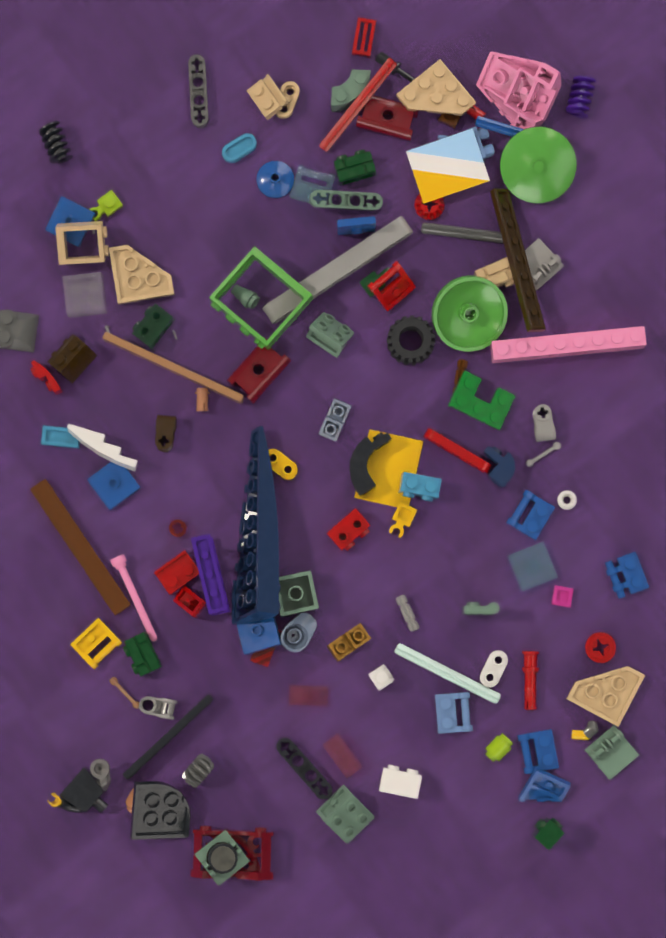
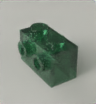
(152, 326)

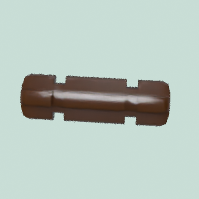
(461, 365)

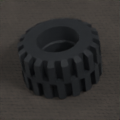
(410, 324)

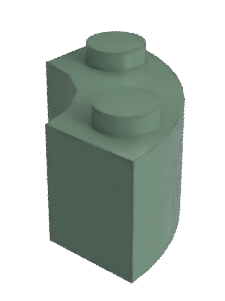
(346, 93)

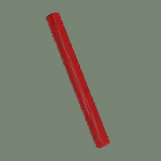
(358, 104)

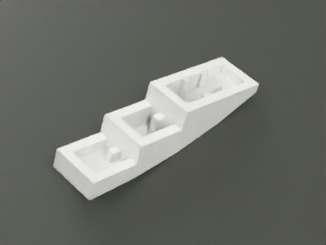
(96, 442)

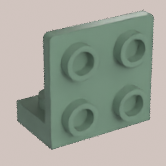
(345, 814)

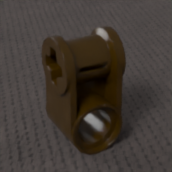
(165, 430)

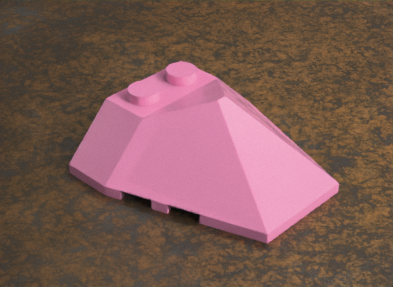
(520, 88)

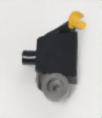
(85, 789)

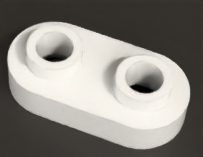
(493, 668)

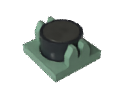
(222, 857)

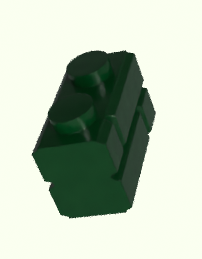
(354, 167)
(142, 654)

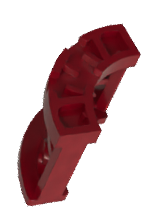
(254, 871)

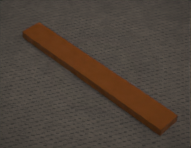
(80, 547)

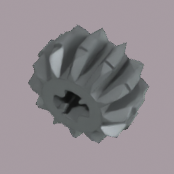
(198, 770)

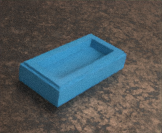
(58, 437)

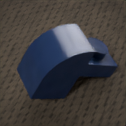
(505, 466)

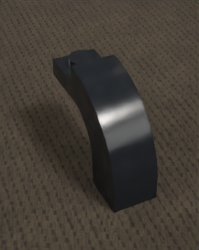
(358, 464)

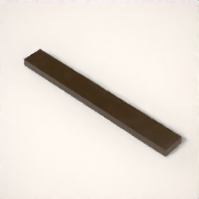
(517, 260)

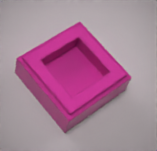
(562, 596)

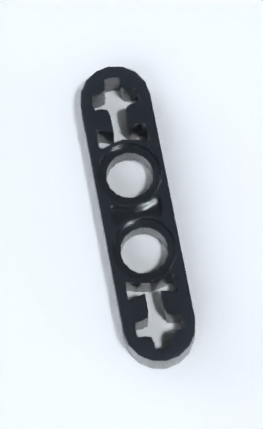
(301, 770)

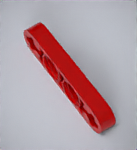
(457, 451)

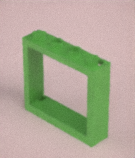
(280, 274)

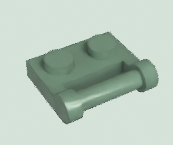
(474, 609)

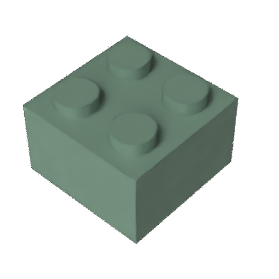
(297, 594)

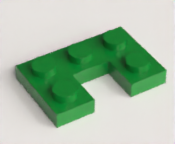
(489, 414)

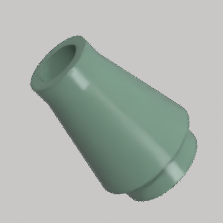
(247, 297)

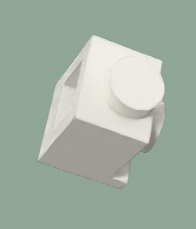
(381, 677)

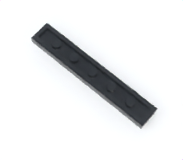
(168, 736)

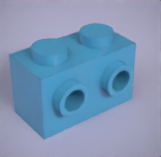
(419, 485)

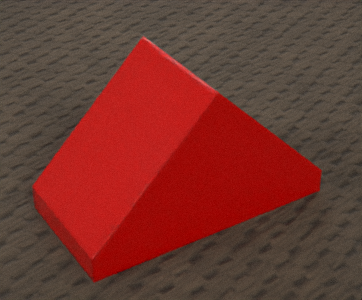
(190, 602)

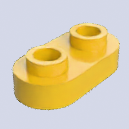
(280, 463)

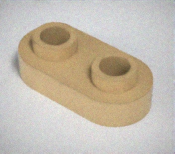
(292, 99)

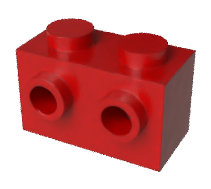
(348, 530)

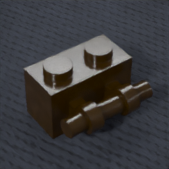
(72, 358)

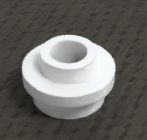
(573, 500)

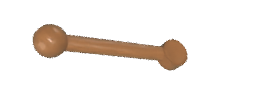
(114, 681)

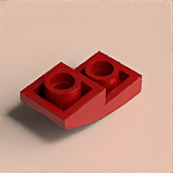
(43, 374)

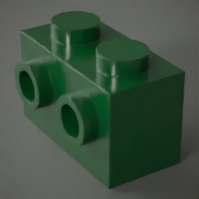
(547, 832)

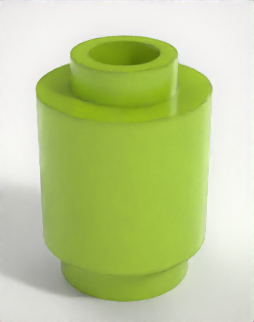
(498, 747)

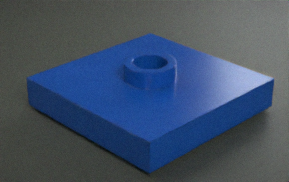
(70, 212)
(356, 225)
(113, 484)
(259, 635)

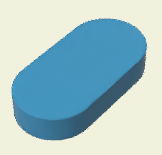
(239, 148)

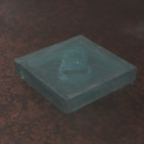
(532, 566)

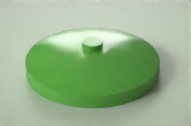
(538, 164)
(469, 313)

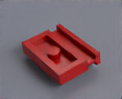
(177, 572)

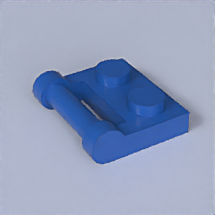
(536, 518)
(544, 749)

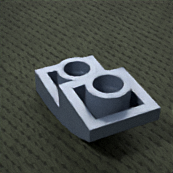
(335, 419)

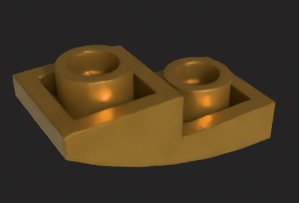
(348, 642)

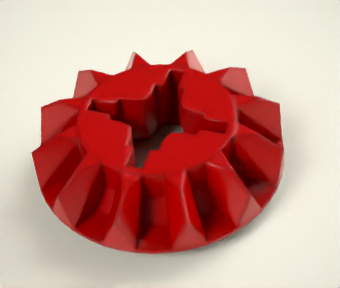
(435, 211)
(608, 652)

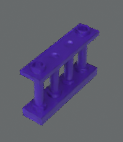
(210, 575)

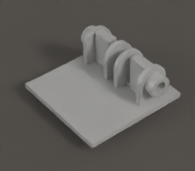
(542, 263)

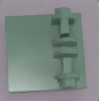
(611, 752)

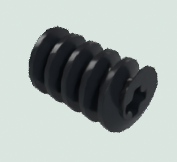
(53, 143)

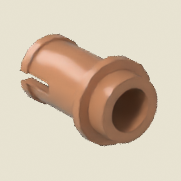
(202, 399)

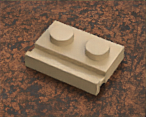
(267, 96)

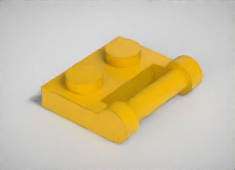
(91, 639)

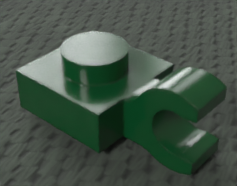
(372, 278)

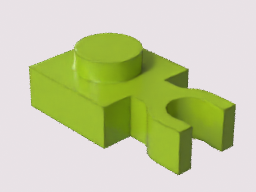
(108, 204)

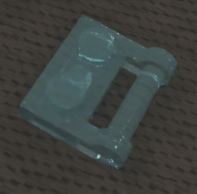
(302, 189)

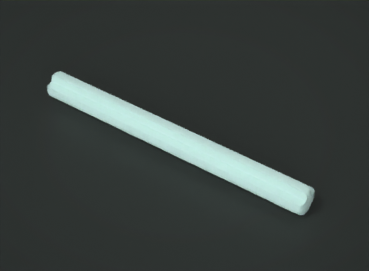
(447, 673)

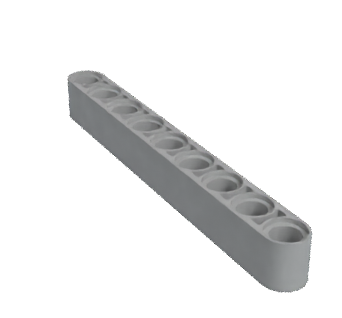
(340, 268)

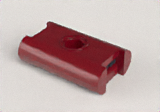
(396, 127)
(255, 384)

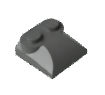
(18, 330)

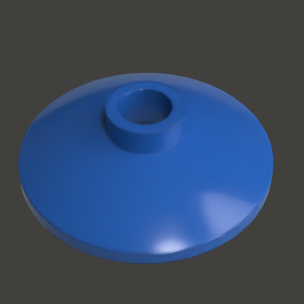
(276, 188)

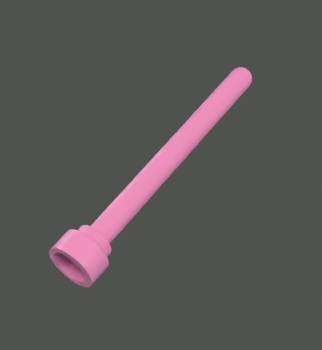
(119, 563)

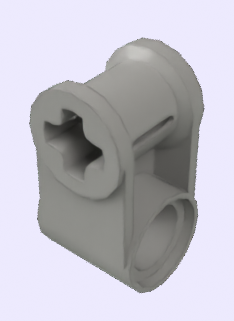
(543, 427)
(160, 707)

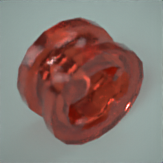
(172, 531)

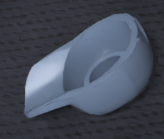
(303, 628)

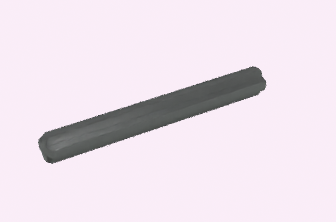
(461, 232)

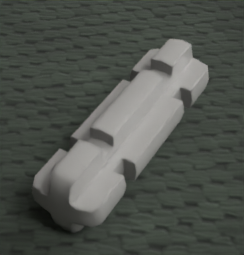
(407, 613)

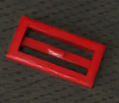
(361, 52)

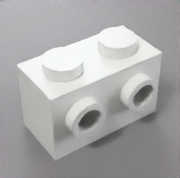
(400, 782)

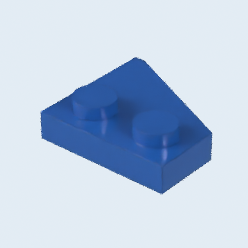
(544, 787)

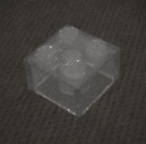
(84, 294)

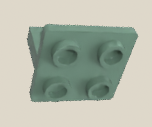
(329, 334)

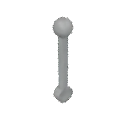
(556, 446)

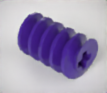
(578, 96)

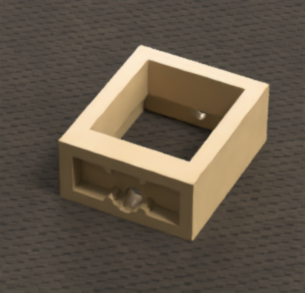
(61, 229)

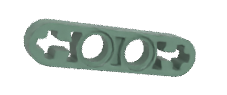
(345, 197)

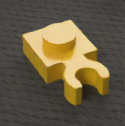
(403, 516)

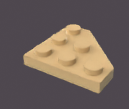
(436, 92)
(137, 276)
(607, 693)

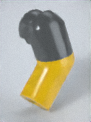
(587, 733)

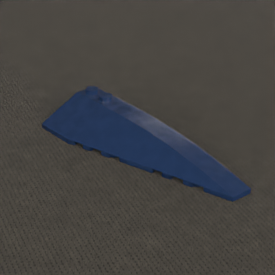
(257, 584)

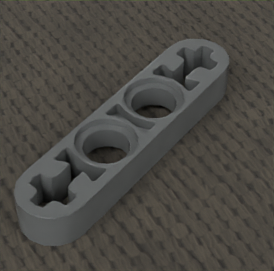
(198, 91)

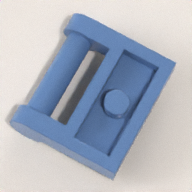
(447, 712)

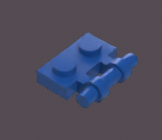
(632, 573)

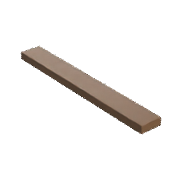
(174, 368)

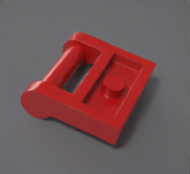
(395, 290)

